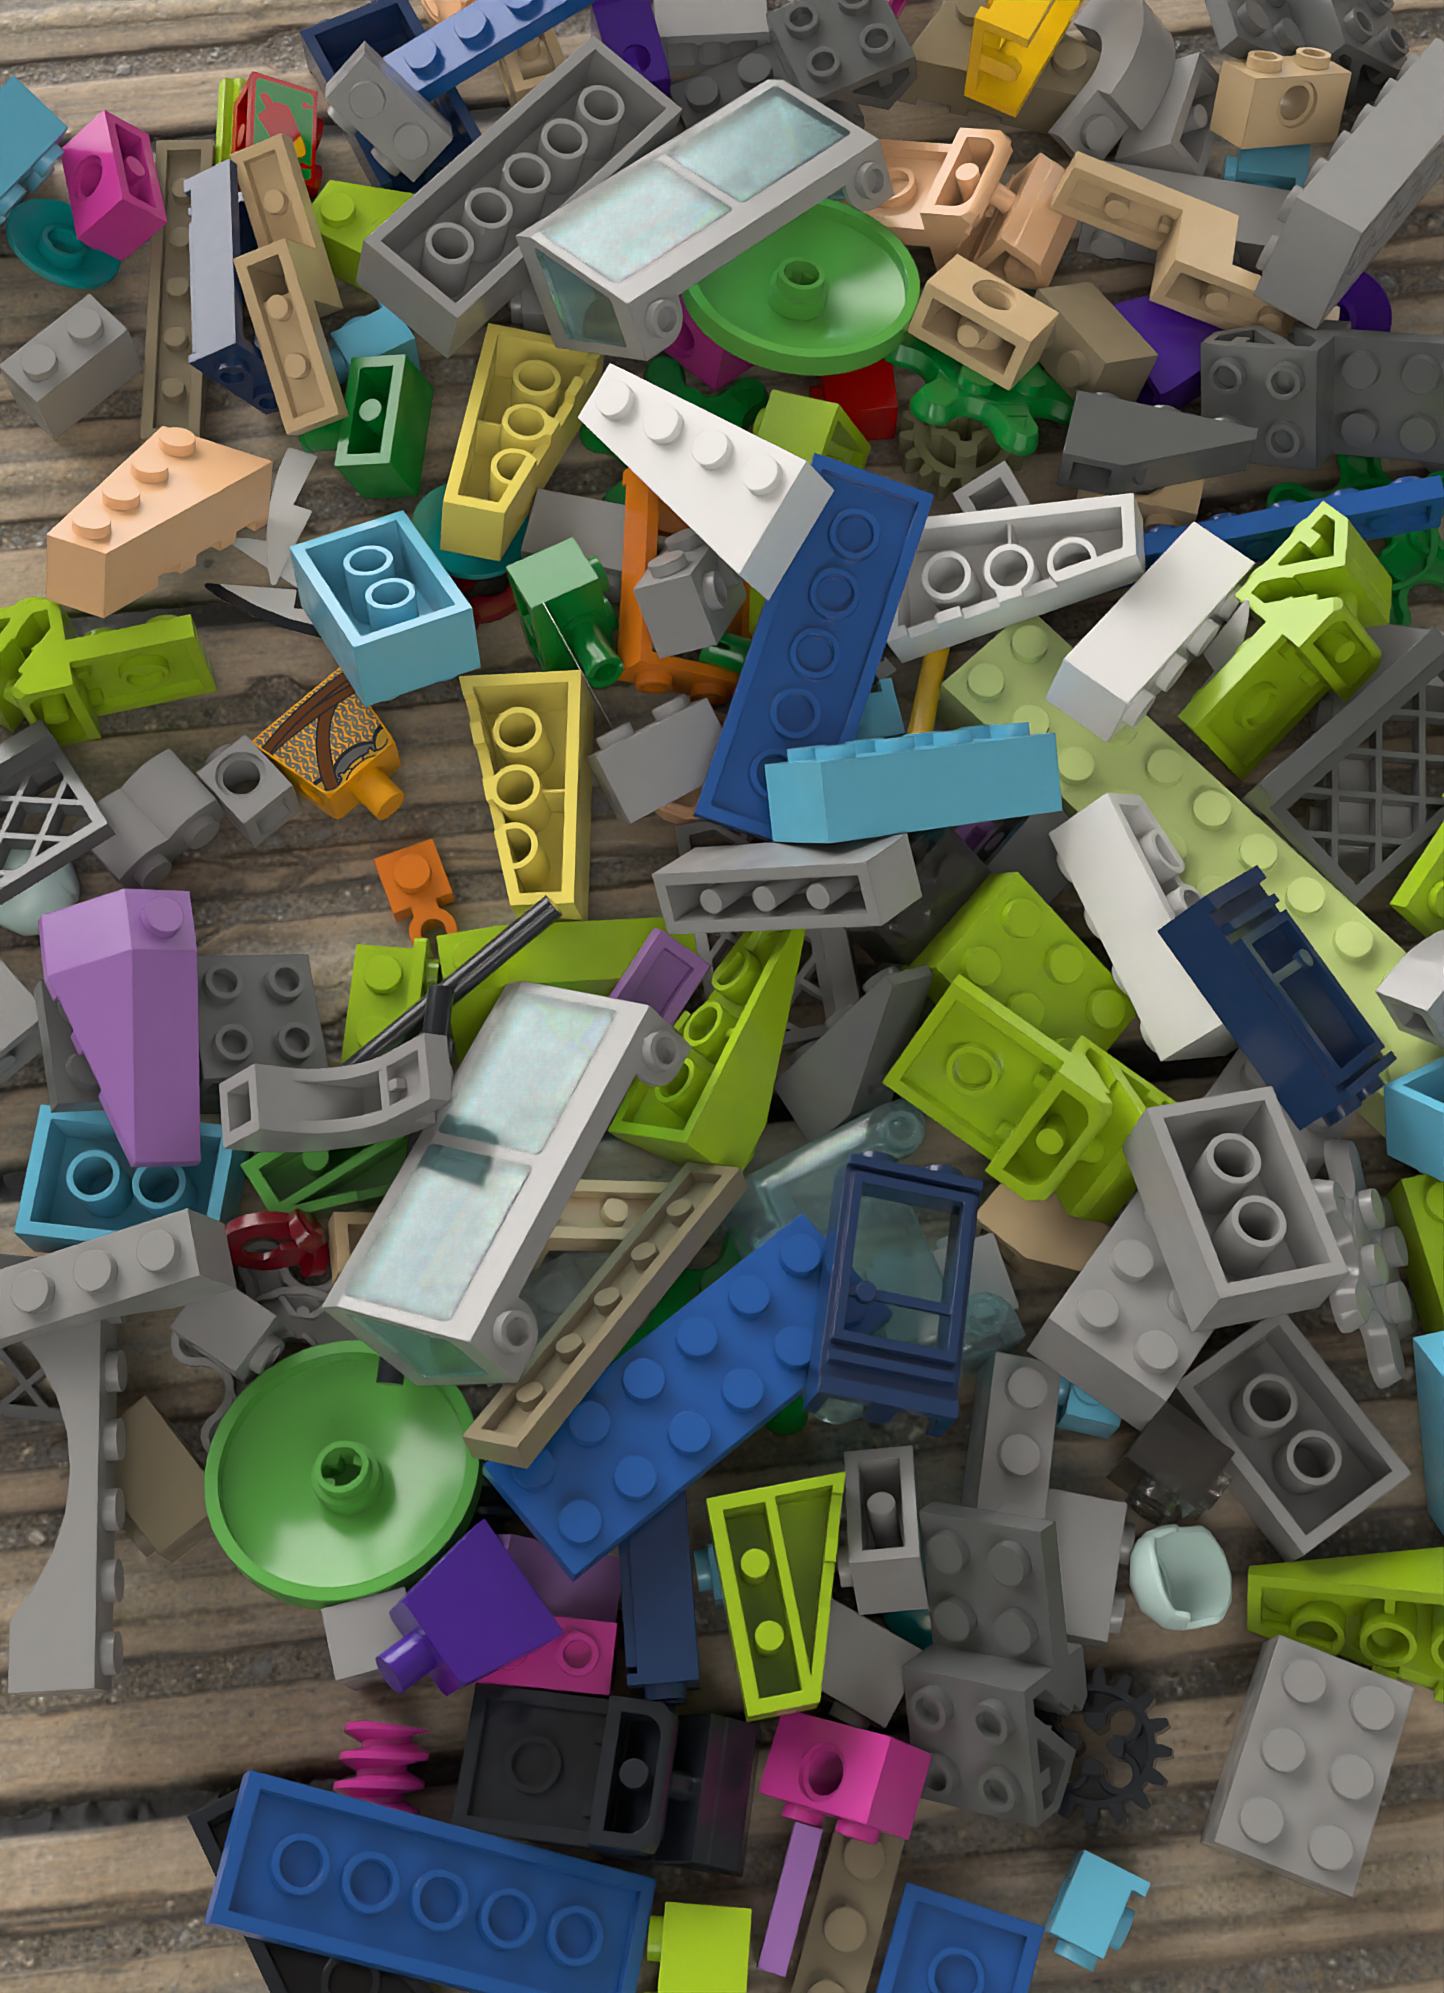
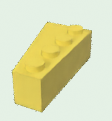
(512, 436)

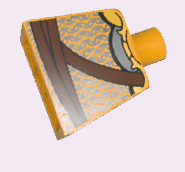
(335, 751)

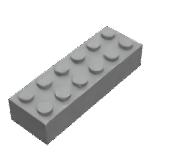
(1358, 193)
(453, 245)
(1121, 1319)

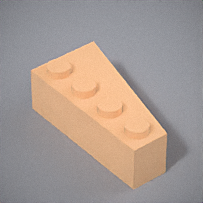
(154, 520)

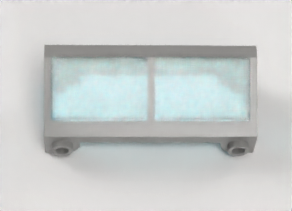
(639, 239)
(491, 1178)

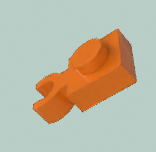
(417, 888)

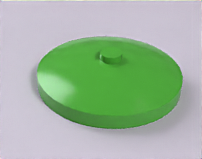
(812, 295)
(338, 1480)

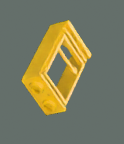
(1013, 47)

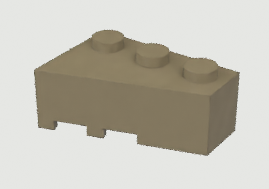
(943, 62)

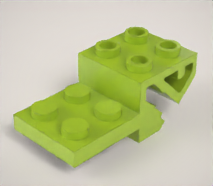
(1310, 641)
(75, 679)
(1026, 1102)

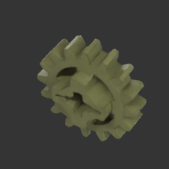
(950, 453)

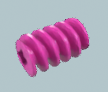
(382, 1764)

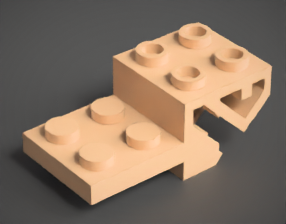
(956, 206)

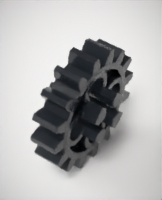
(1137, 1749)

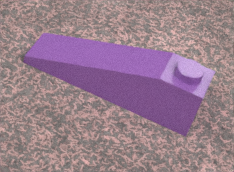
(132, 1000)

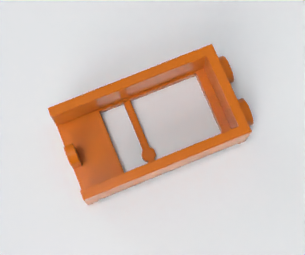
(644, 520)

